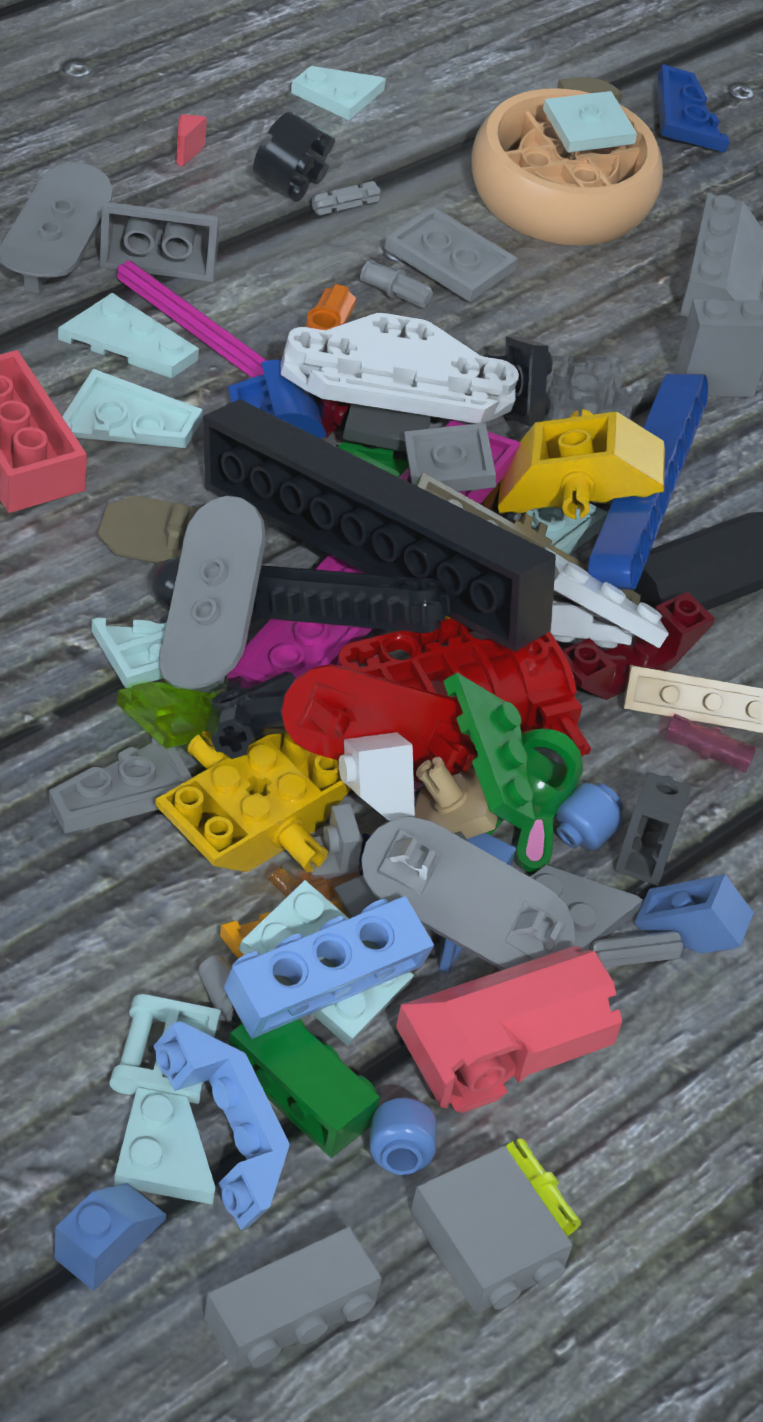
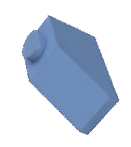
(703, 911)
(104, 1232)

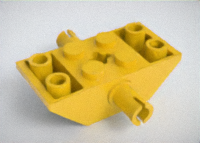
(581, 462)
(256, 803)

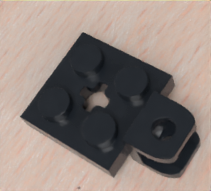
(533, 366)

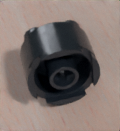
(293, 155)

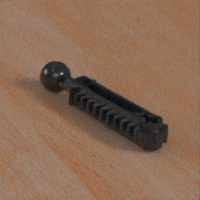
(334, 597)

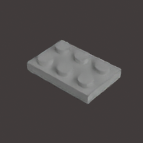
(451, 253)

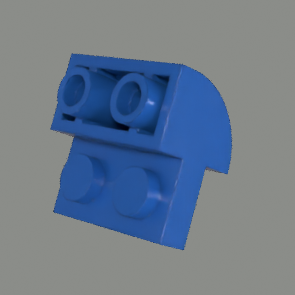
(280, 398)

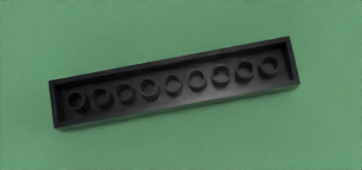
(380, 522)

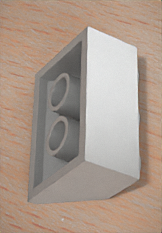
(159, 241)

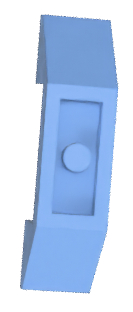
(196, 1057)

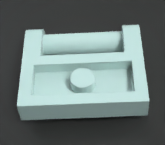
(148, 1010)

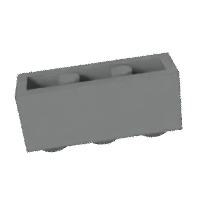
(292, 1300)

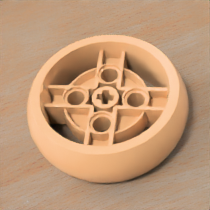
(560, 194)

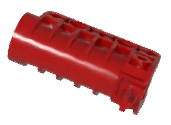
(531, 679)

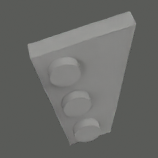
(119, 789)

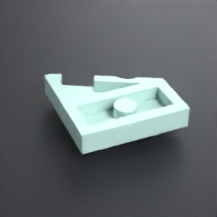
(337, 90)
(132, 650)
(164, 1149)

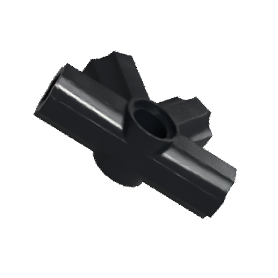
(248, 712)

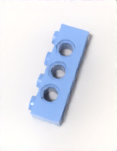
(267, 1004)

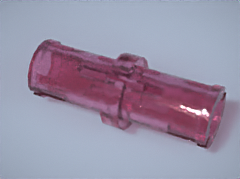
(710, 743)

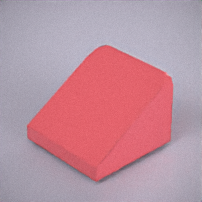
(190, 137)

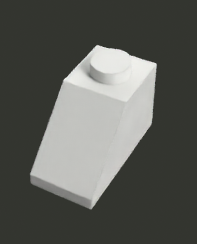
(380, 773)

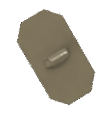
(146, 528)

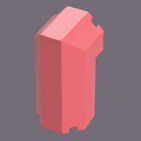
(509, 1026)

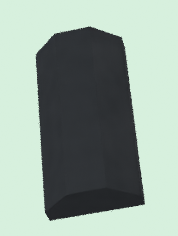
(709, 564)

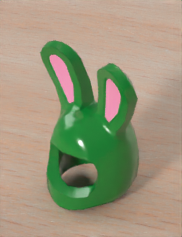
(550, 786)

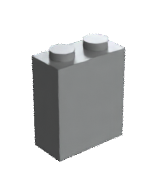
(725, 345)
(491, 1230)

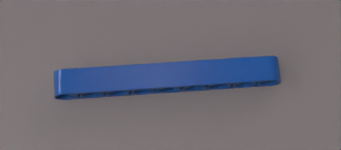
(635, 520)

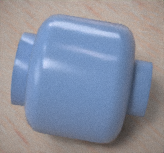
(589, 816)
(403, 1136)

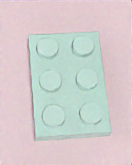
(305, 914)

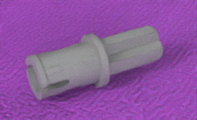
(396, 283)

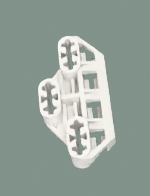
(399, 367)

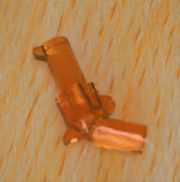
(287, 884)

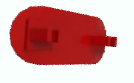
(345, 703)

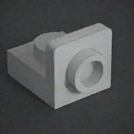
(342, 842)

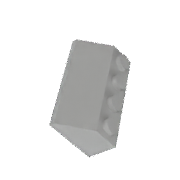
(725, 254)

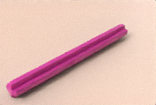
(191, 319)

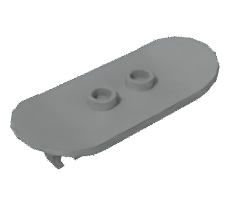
(56, 223)
(213, 593)
(466, 893)

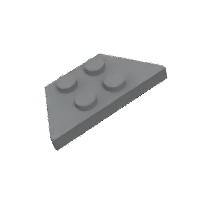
(593, 906)

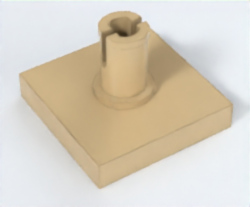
(453, 800)

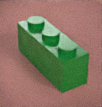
(310, 1084)

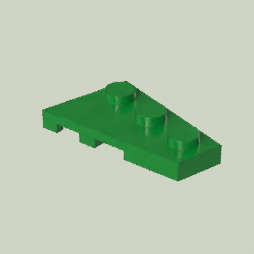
(501, 755)

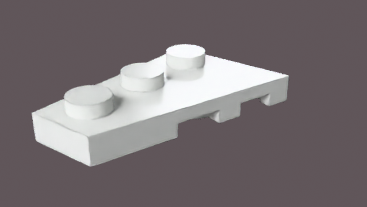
(608, 602)

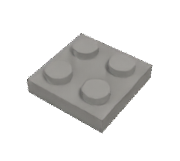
(453, 456)

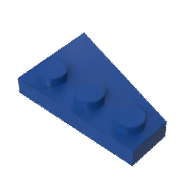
(684, 110)

